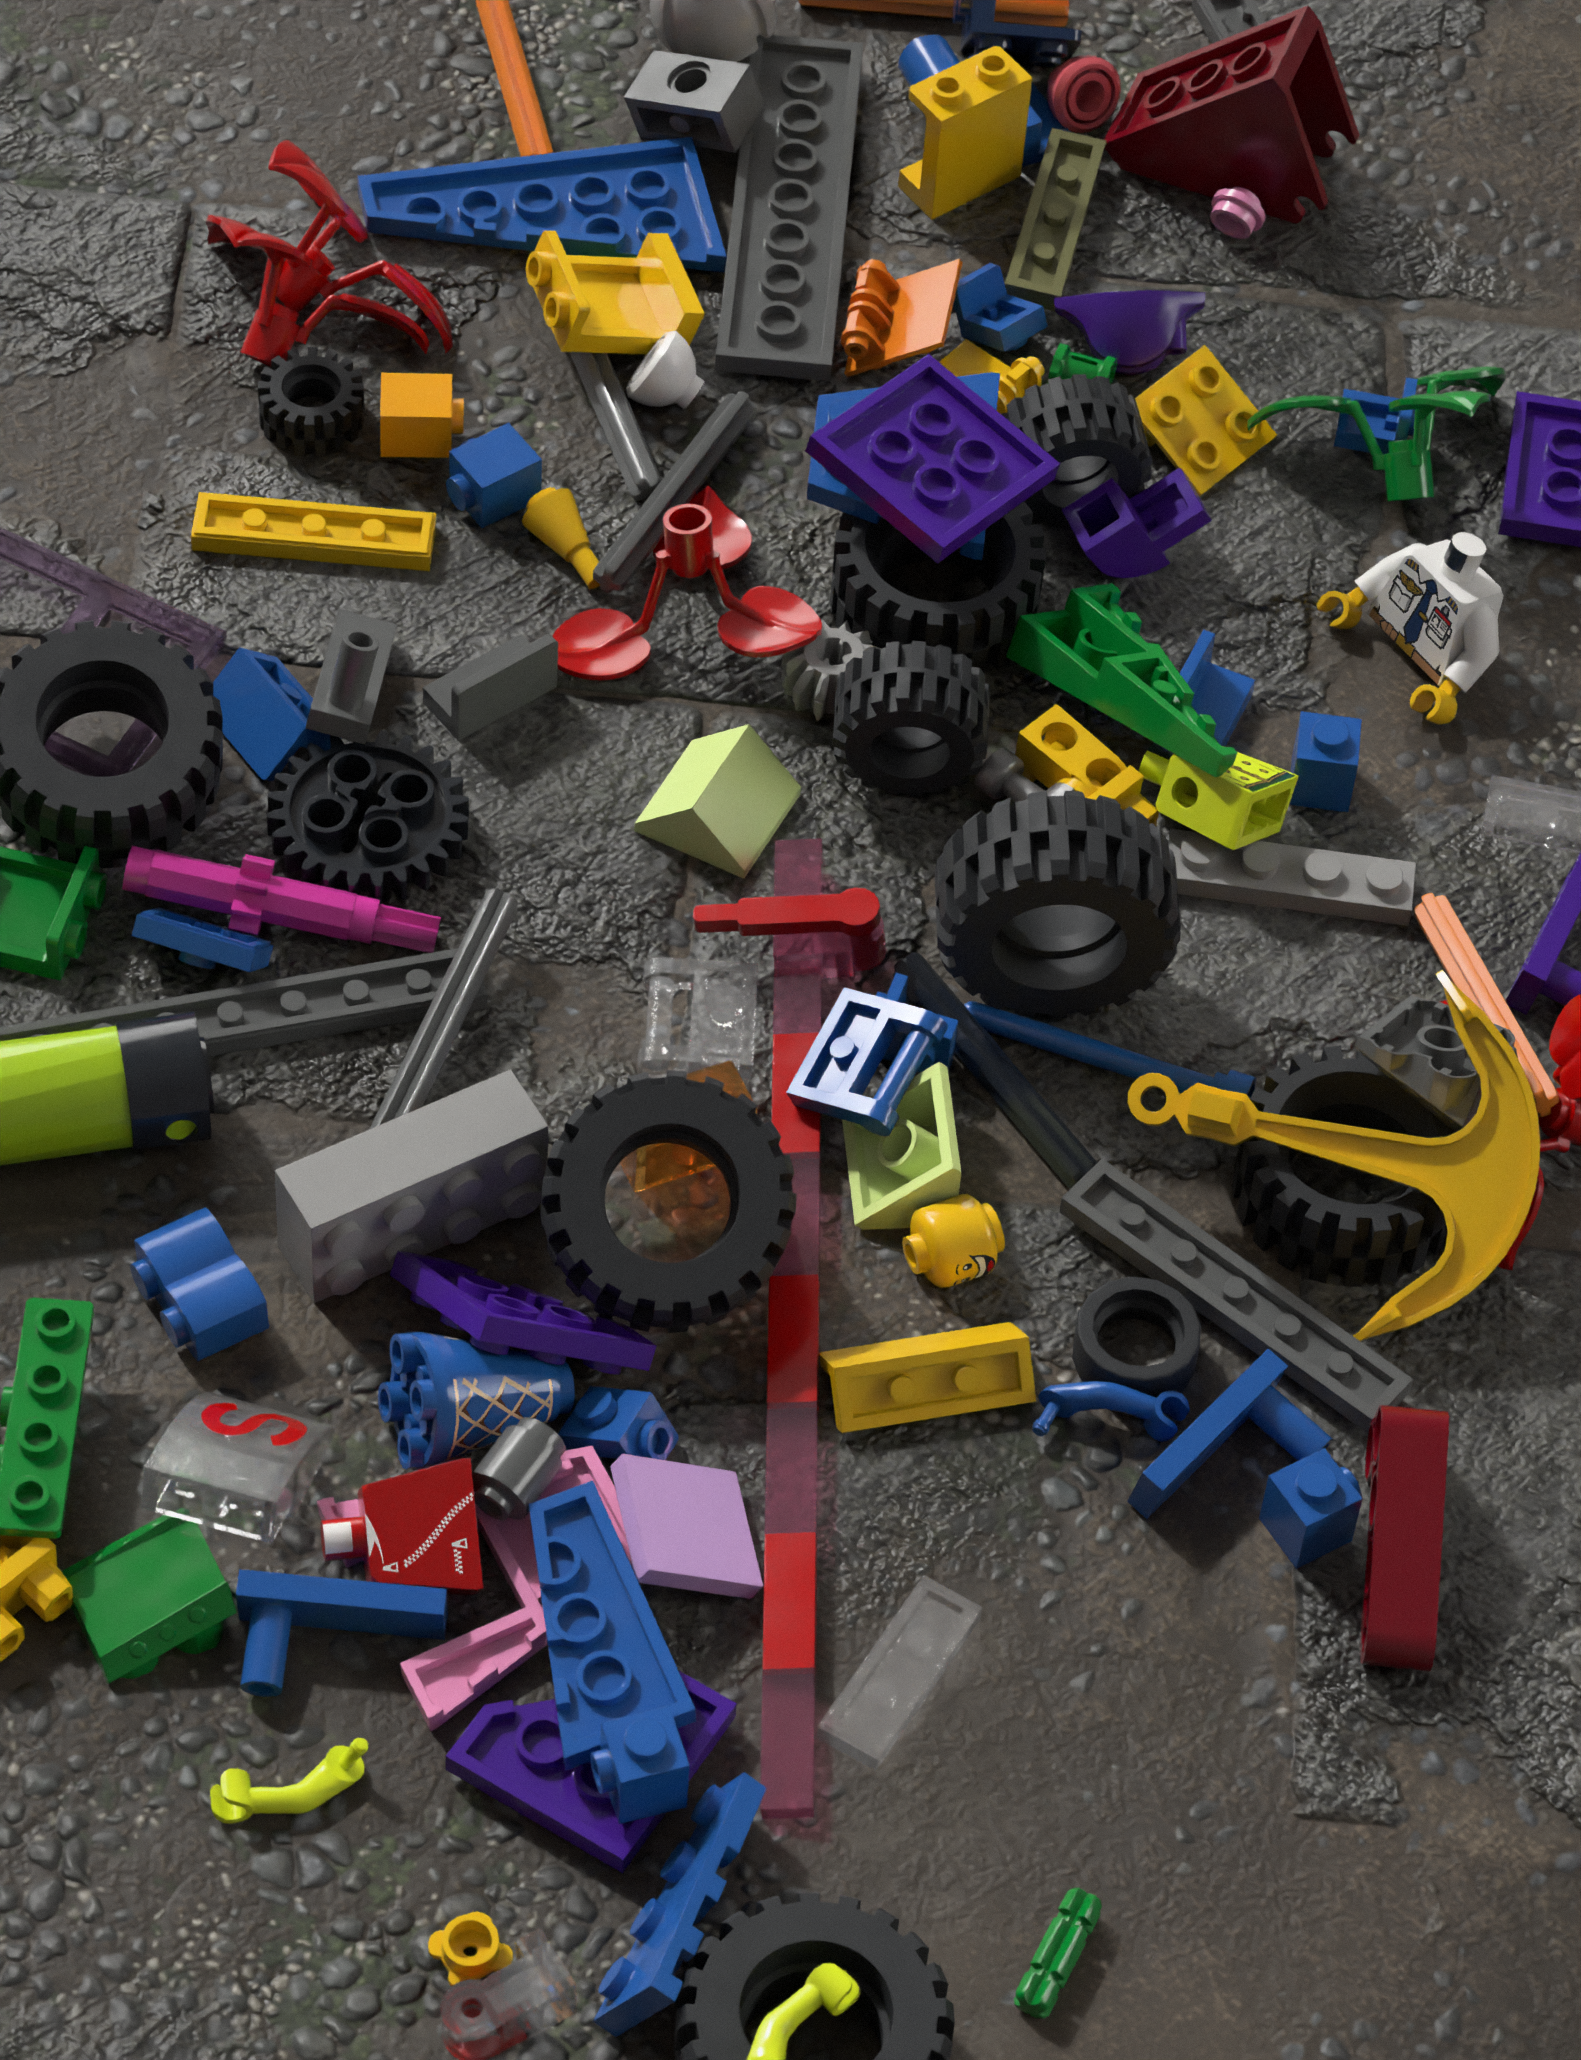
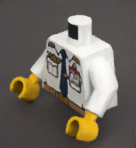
(1436, 610)

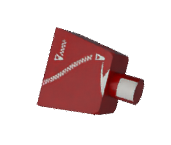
(414, 1530)

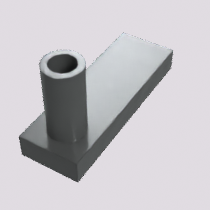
(351, 676)

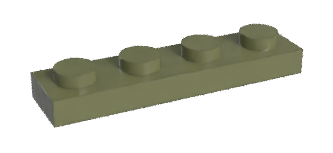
(1055, 218)

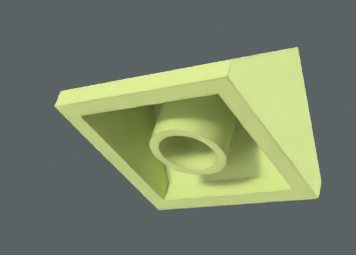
(722, 800)
(911, 1165)

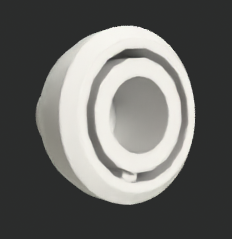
(666, 374)

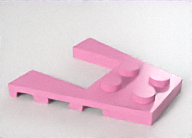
(469, 1665)

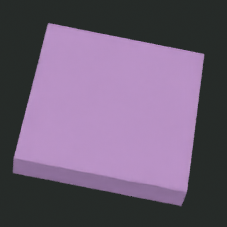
(686, 1526)

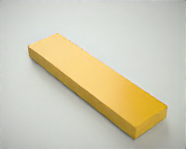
(313, 531)

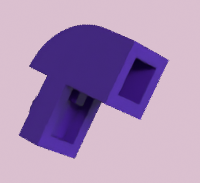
(1131, 534)

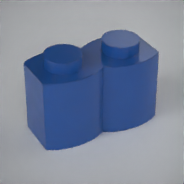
(199, 1284)

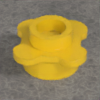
(469, 1931)

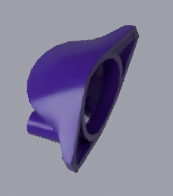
(1133, 325)

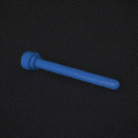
(1100, 1053)

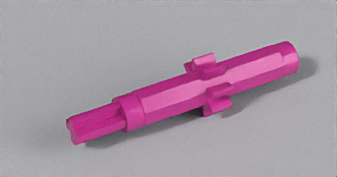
(258, 896)

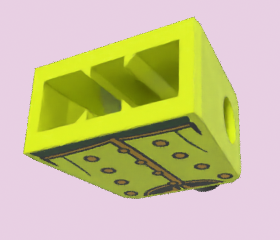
(1229, 809)

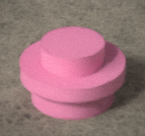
(1237, 212)

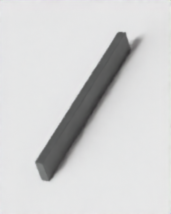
(285, 1007)

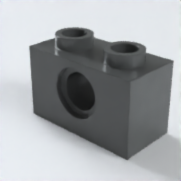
(694, 99)

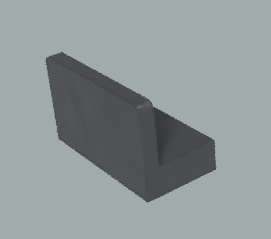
(493, 684)

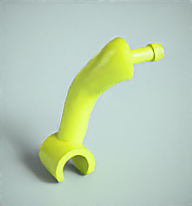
(237, 1801)
(826, 1987)

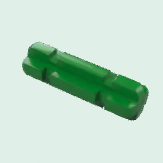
(1058, 1953)

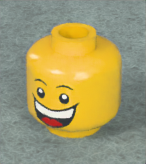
(954, 1240)

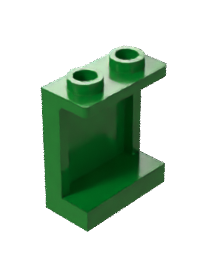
(46, 909)

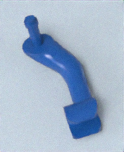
(1070, 1398)

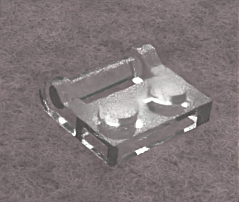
(719, 1020)

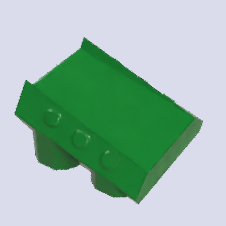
(150, 1596)

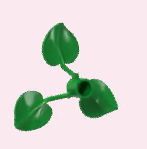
(1409, 461)

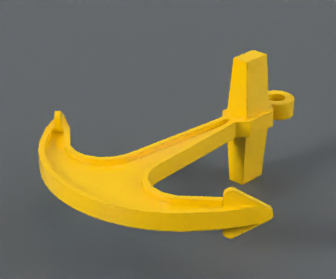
(1476, 1176)

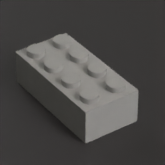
(411, 1185)

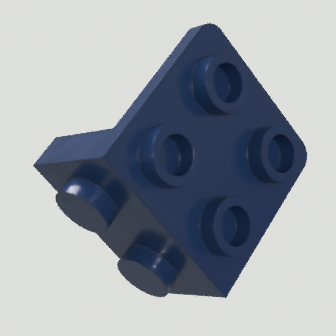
(1041, 44)

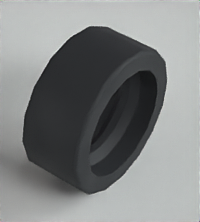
(1139, 1300)

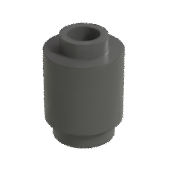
(517, 1469)

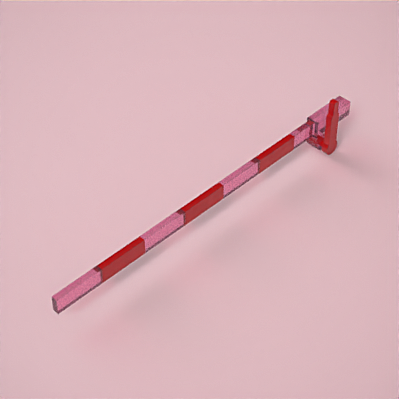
(803, 955)

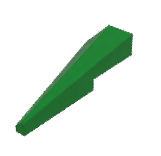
(1105, 662)

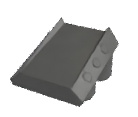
(1427, 1059)

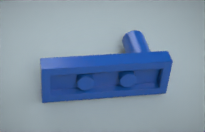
(1249, 1397)
(281, 1600)

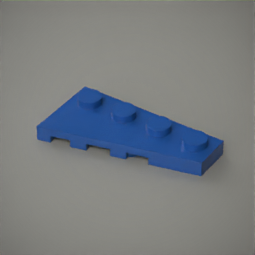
(598, 1625)
(665, 1927)

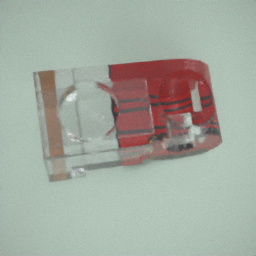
(510, 2004)

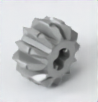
(813, 670)

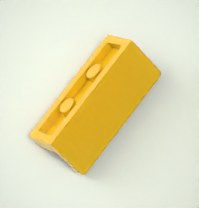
(930, 1376)

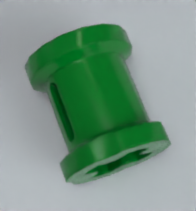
(1069, 363)

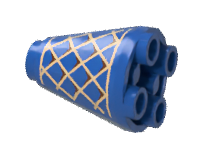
(462, 1398)

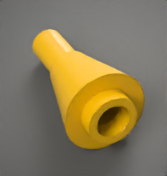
(557, 522)

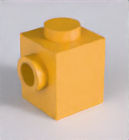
(418, 415)

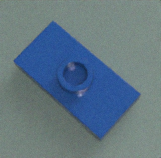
(202, 942)

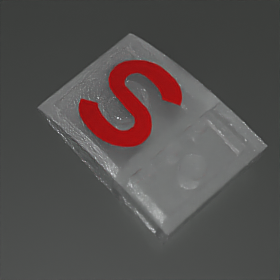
(234, 1465)

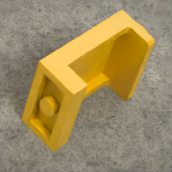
(971, 132)
(613, 301)

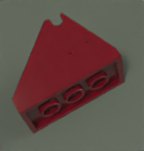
(1240, 116)

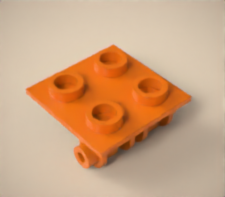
(898, 316)

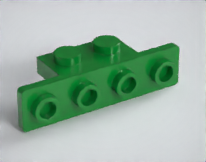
(43, 1416)

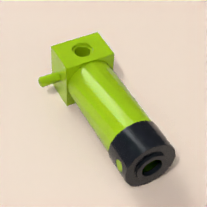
(105, 1089)

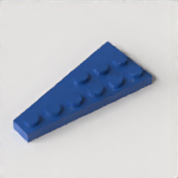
(592, 197)

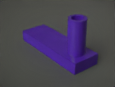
(1541, 970)

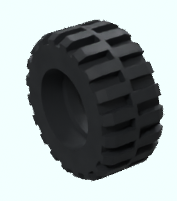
(122, 675)
(1049, 852)
(680, 1114)
(776, 1951)

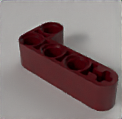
(1404, 1536)

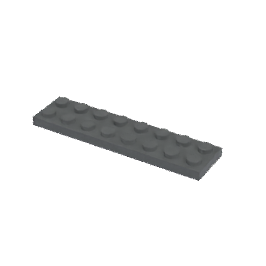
(791, 211)

